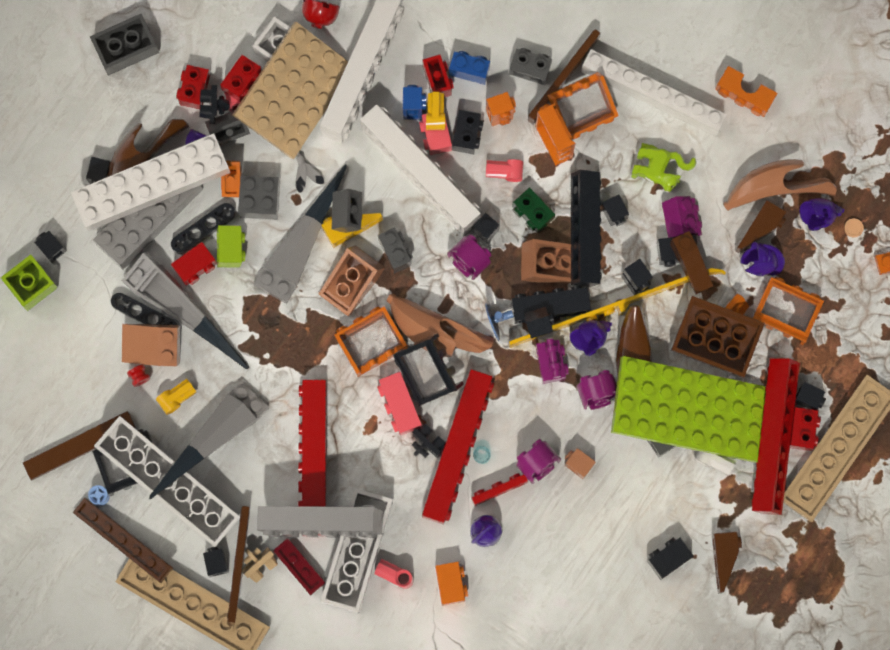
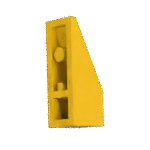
(337, 238)

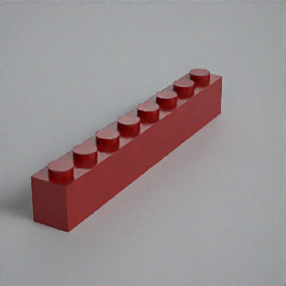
(775, 436)
(313, 443)
(457, 446)

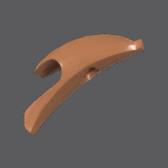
(768, 181)
(421, 323)

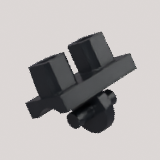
(210, 111)
(434, 447)

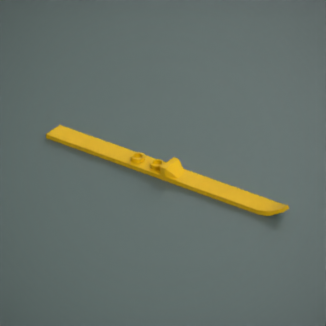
(621, 307)

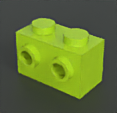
(230, 246)

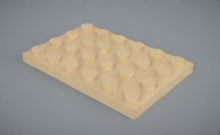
(292, 90)

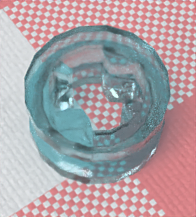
(487, 456)

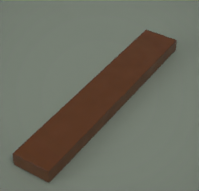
(566, 73)
(69, 449)
(123, 540)
(231, 618)

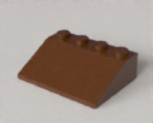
(717, 336)

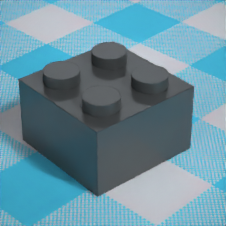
(259, 197)

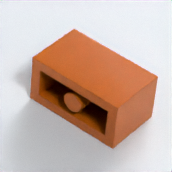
(450, 583)

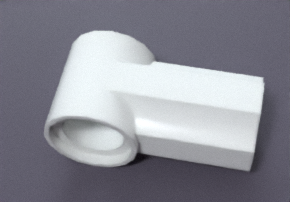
(718, 462)

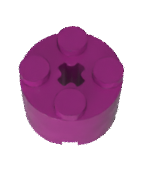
(470, 257)
(597, 390)
(537, 461)

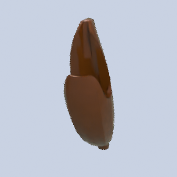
(126, 154)
(634, 337)

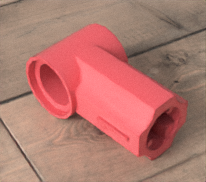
(510, 170)
(392, 574)

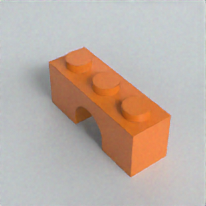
(757, 102)

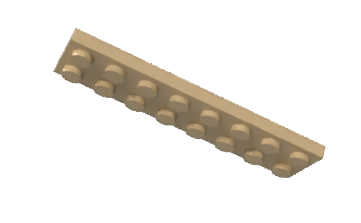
(838, 449)
(195, 607)

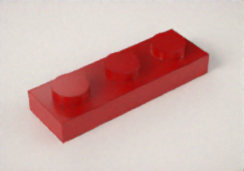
(498, 489)

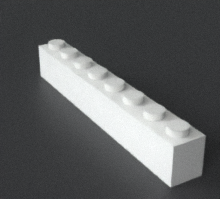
(654, 93)

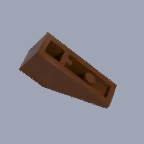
(764, 224)
(691, 262)
(725, 553)

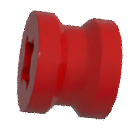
(138, 375)

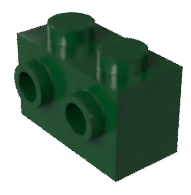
(533, 210)

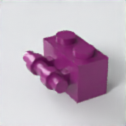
(681, 216)
(551, 361)

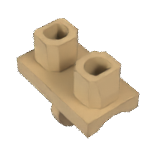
(252, 569)

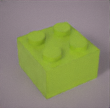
(29, 282)

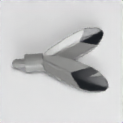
(306, 170)

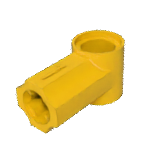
(435, 117)
(171, 399)

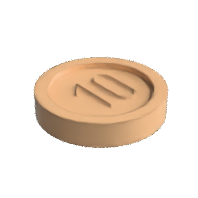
(853, 228)

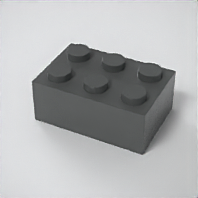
(124, 44)

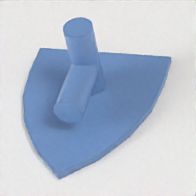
(498, 317)

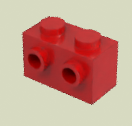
(436, 75)
(240, 78)
(193, 80)
(194, 264)
(804, 429)

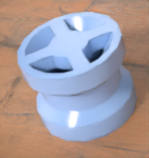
(98, 491)

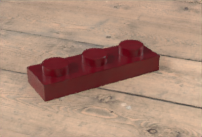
(299, 566)

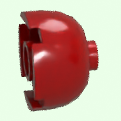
(320, 13)

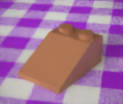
(546, 262)
(351, 280)
(151, 344)

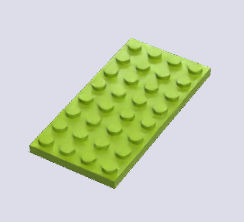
(688, 409)

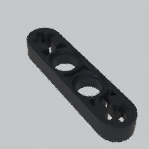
(201, 226)
(145, 313)

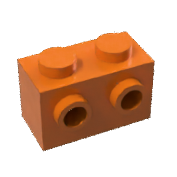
(500, 109)

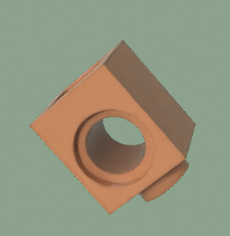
(579, 463)

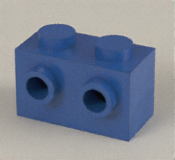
(469, 67)
(413, 102)

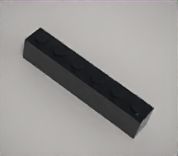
(585, 228)

